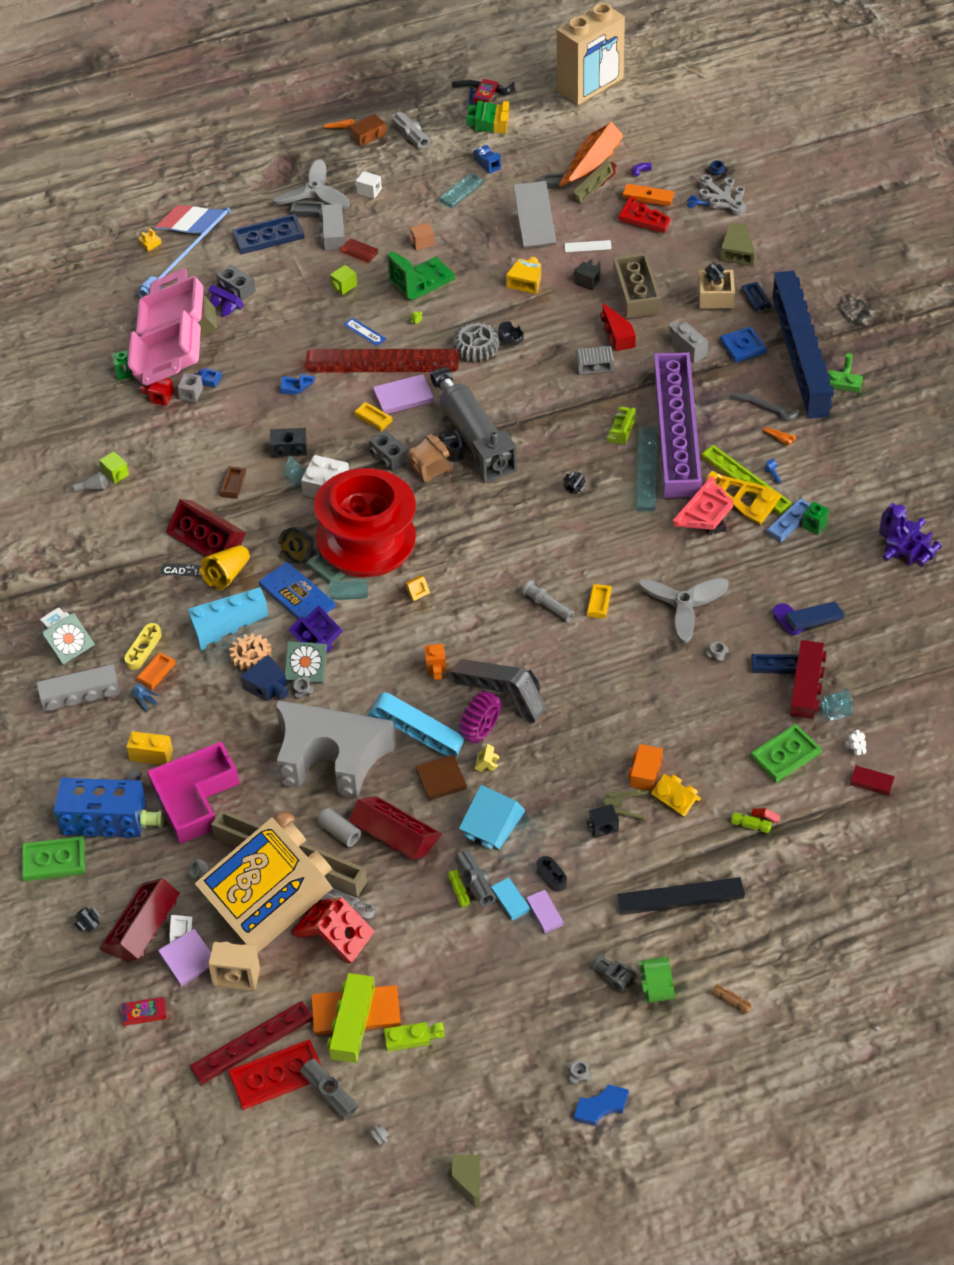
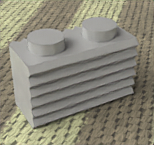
(594, 360)

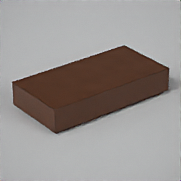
(232, 482)

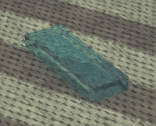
(461, 190)

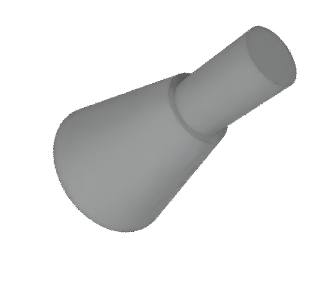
(97, 481)

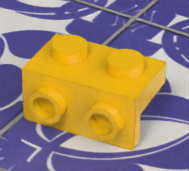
(675, 794)

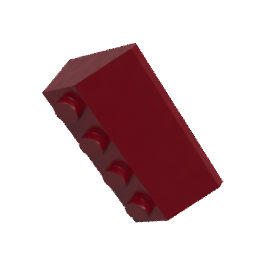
(203, 529)
(394, 827)
(140, 920)

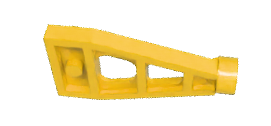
(762, 504)

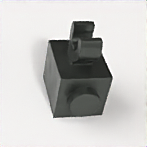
(587, 275)

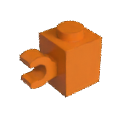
(435, 660)

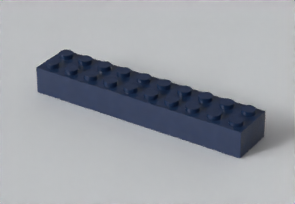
(802, 345)

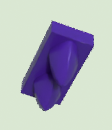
(230, 300)

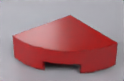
(764, 812)

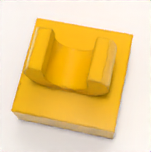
(149, 240)
(417, 587)

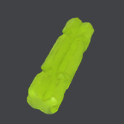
(751, 822)
(458, 888)

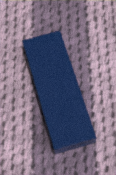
(814, 616)
(774, 663)

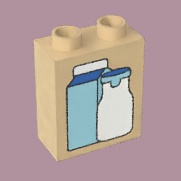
(590, 53)

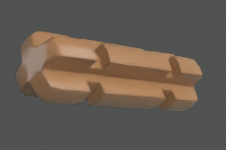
(732, 998)

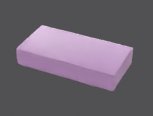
(544, 911)

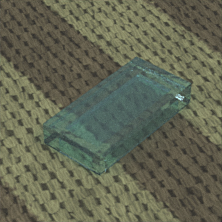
(349, 590)

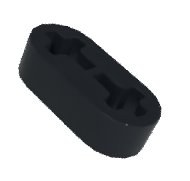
(548, 876)

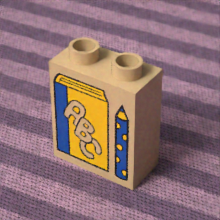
(266, 883)

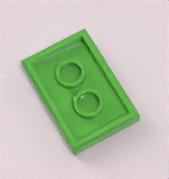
(785, 753)
(53, 858)

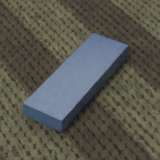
(788, 521)

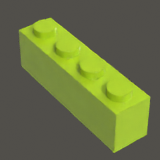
(351, 1018)

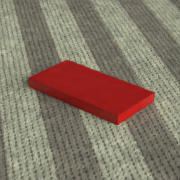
(272, 1074)

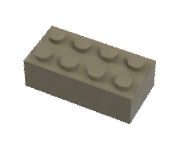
(636, 285)

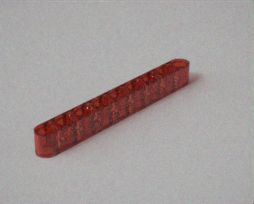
(380, 360)

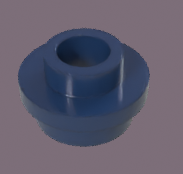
(717, 167)

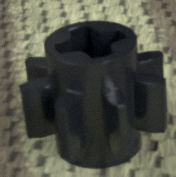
(714, 272)
(574, 482)
(87, 919)

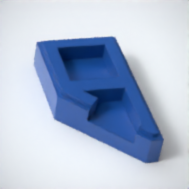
(209, 377)

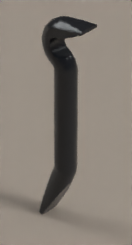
(509, 89)

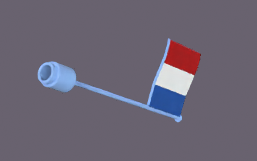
(187, 220)

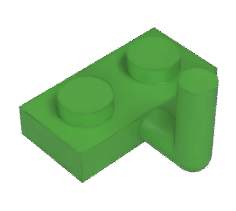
(844, 379)

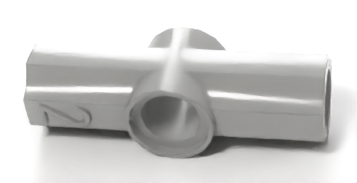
(411, 130)

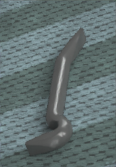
(767, 405)

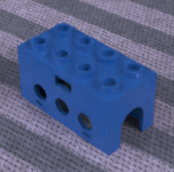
(100, 814)

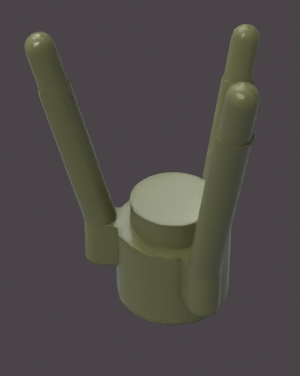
(615, 800)

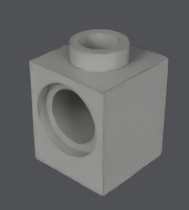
(190, 387)

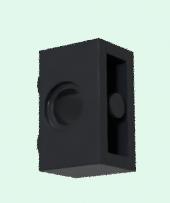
(288, 442)

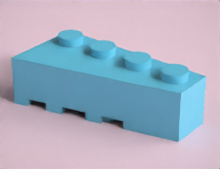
(226, 616)

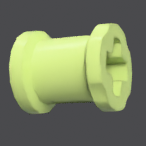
(152, 818)

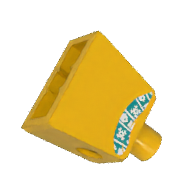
(525, 275)

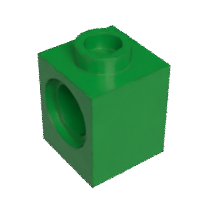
(121, 365)
(815, 518)

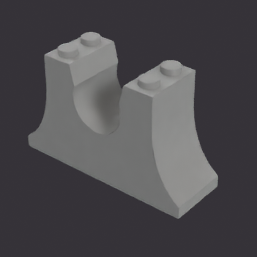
(330, 735)

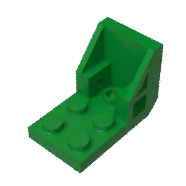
(419, 279)

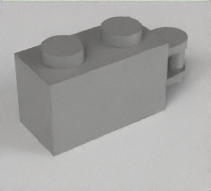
(688, 340)

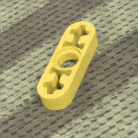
(142, 654)

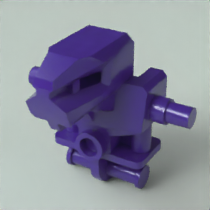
(905, 537)

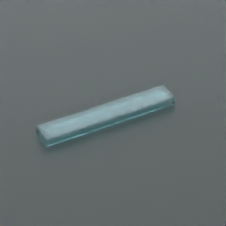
(647, 469)

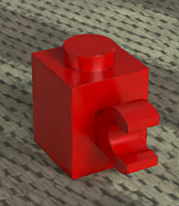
(159, 392)

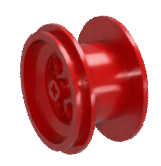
(365, 522)

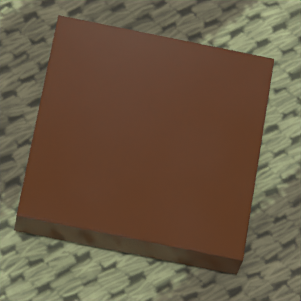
(441, 777)

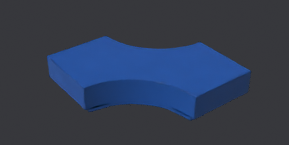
(609, 1101)

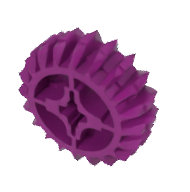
(480, 717)

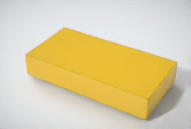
(373, 416)
(599, 601)

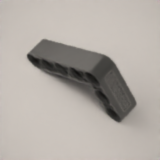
(501, 679)

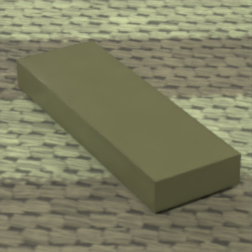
(587, 187)

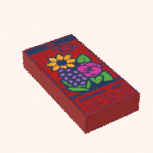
(485, 90)
(144, 1011)

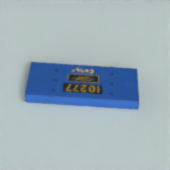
(295, 591)

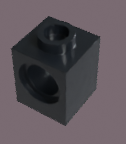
(603, 821)

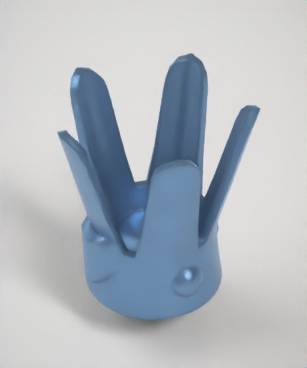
(140, 693)

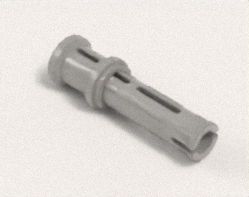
(541, 597)

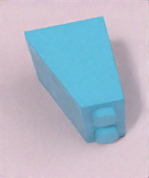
(491, 818)

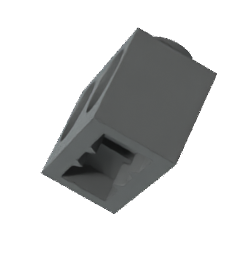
(236, 282)
(388, 450)

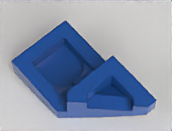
(295, 386)

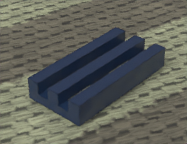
(754, 301)

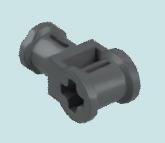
(615, 973)

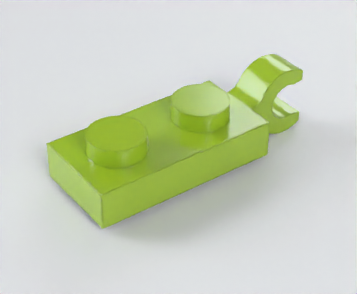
(412, 1035)

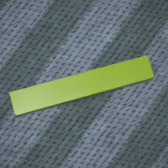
(732, 469)

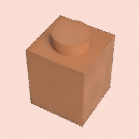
(422, 236)

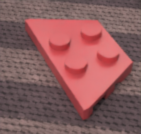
(705, 508)

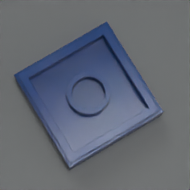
(743, 344)

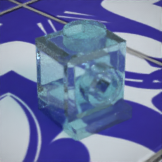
(838, 705)

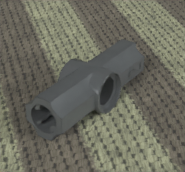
(475, 878)
(338, 1099)

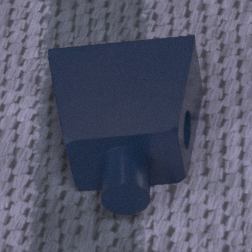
(265, 680)

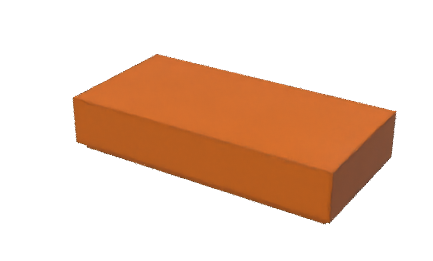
(156, 670)

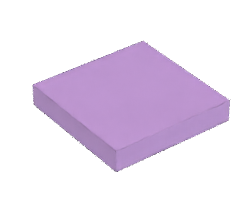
(186, 957)

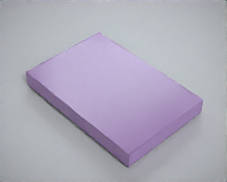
(403, 394)

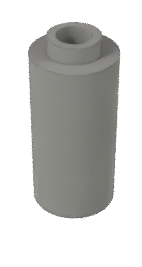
(338, 827)

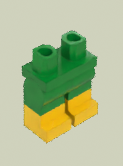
(488, 117)

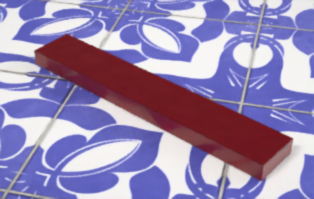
(251, 1042)

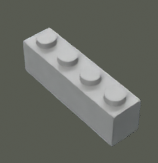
(78, 688)

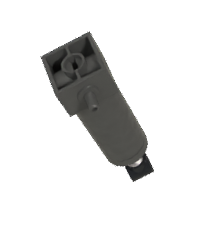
(492, 450)

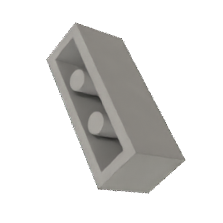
(332, 226)

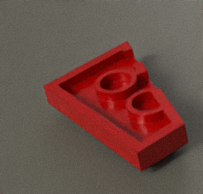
(640, 215)

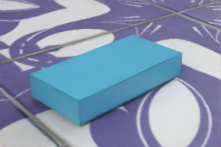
(510, 899)

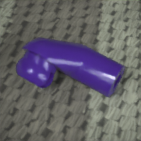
(640, 167)

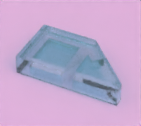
(294, 471)

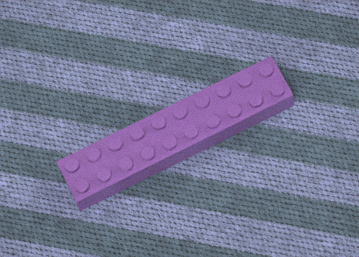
(677, 425)

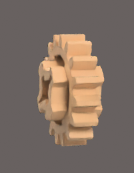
(249, 650)

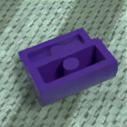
(316, 628)

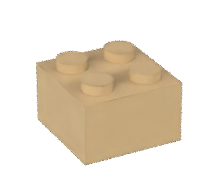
(717, 294)
(234, 966)

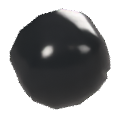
(510, 335)

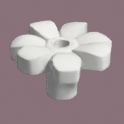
(856, 742)

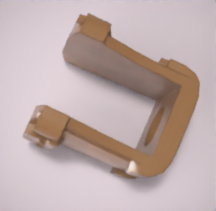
(429, 458)

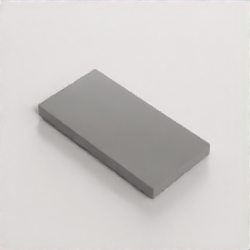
(534, 214)

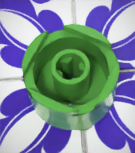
(657, 979)

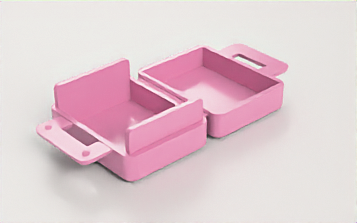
(167, 328)

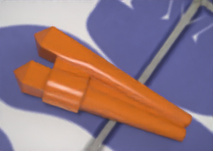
(340, 124)
(783, 437)

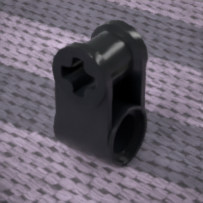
(453, 445)

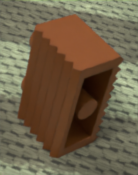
(367, 130)

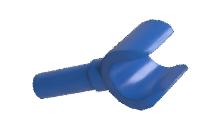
(693, 200)
(770, 467)

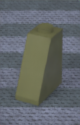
(738, 245)

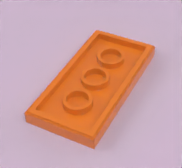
(382, 1014)

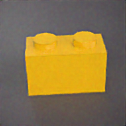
(149, 748)

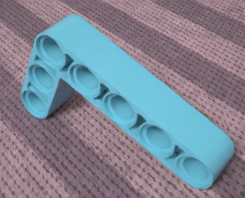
(416, 724)

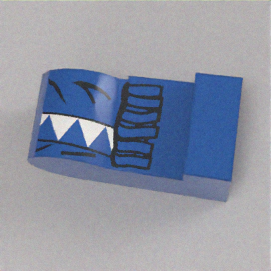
(486, 157)

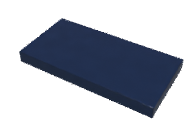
(268, 234)

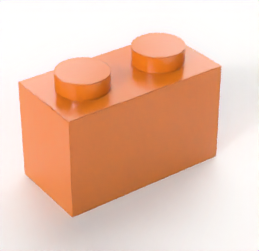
(646, 767)

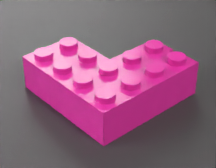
(186, 784)

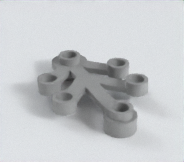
(736, 206)

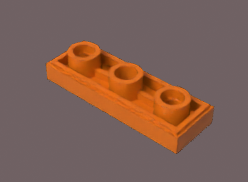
(649, 194)

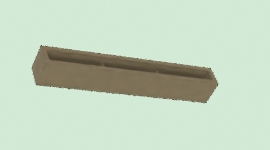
(343, 876)

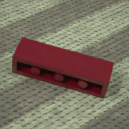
(807, 679)

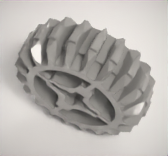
(476, 341)

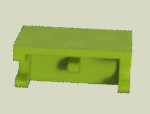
(622, 426)

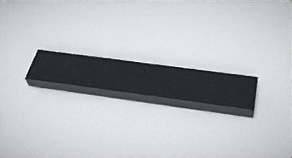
(680, 896)

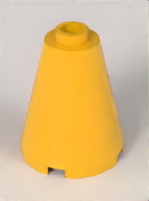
(223, 566)

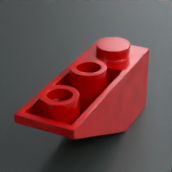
(619, 329)

